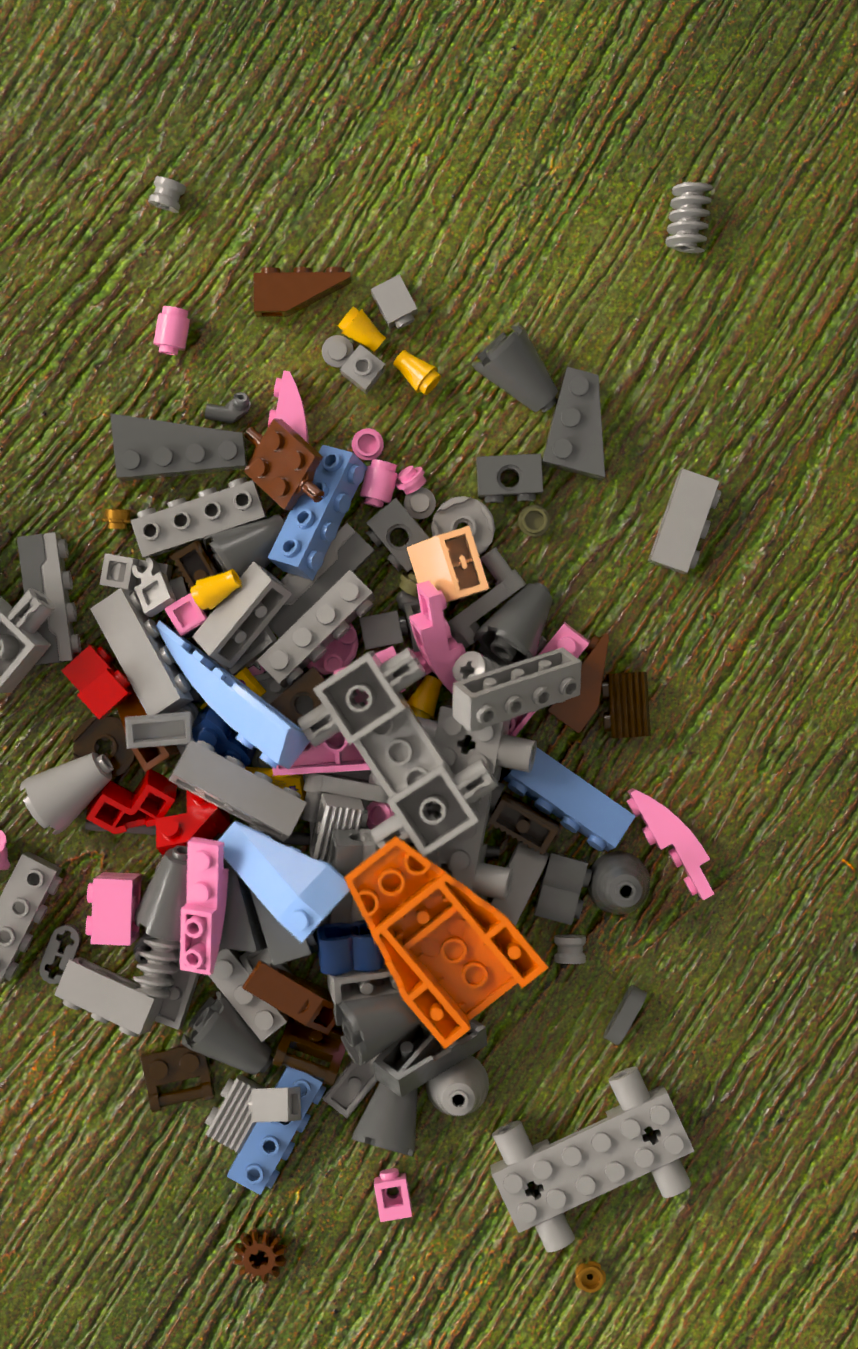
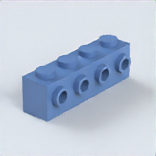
(314, 525)
(572, 800)
(272, 1140)

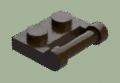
(314, 1043)
(173, 1066)

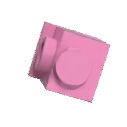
(392, 1206)

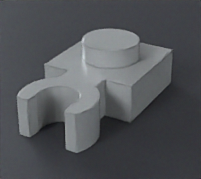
(155, 590)

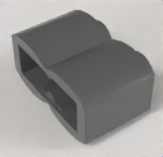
(561, 888)

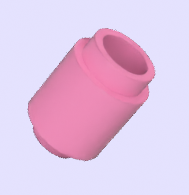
(171, 330)
(379, 483)

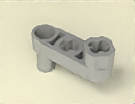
(508, 582)
(320, 783)

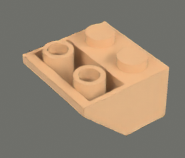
(449, 564)

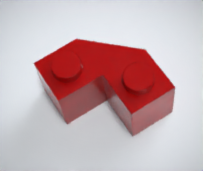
(98, 681)
(120, 809)
(200, 821)

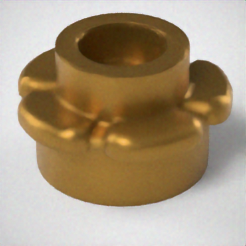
(117, 518)
(589, 1285)

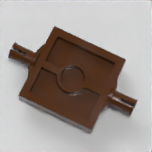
(283, 464)

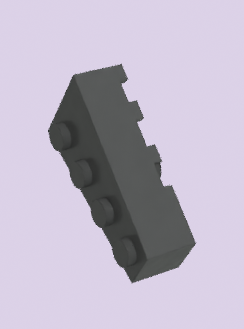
(171, 449)

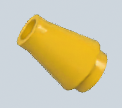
(361, 329)
(418, 373)
(214, 589)
(425, 697)

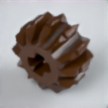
(271, 1260)

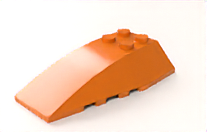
(439, 939)

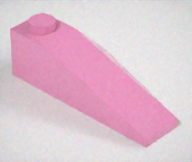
(329, 756)

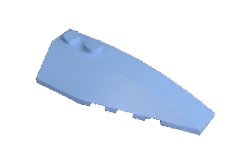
(237, 704)

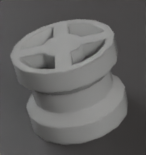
(167, 194)
(570, 949)

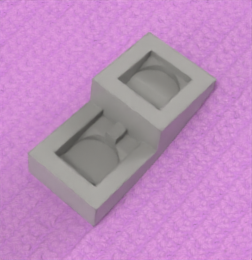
(118, 571)

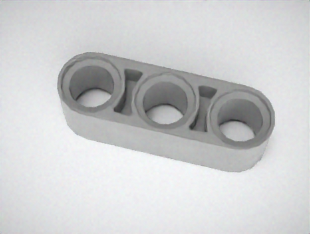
(527, 868)

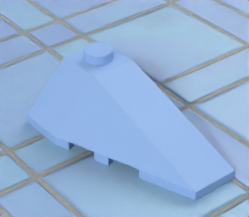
(288, 883)

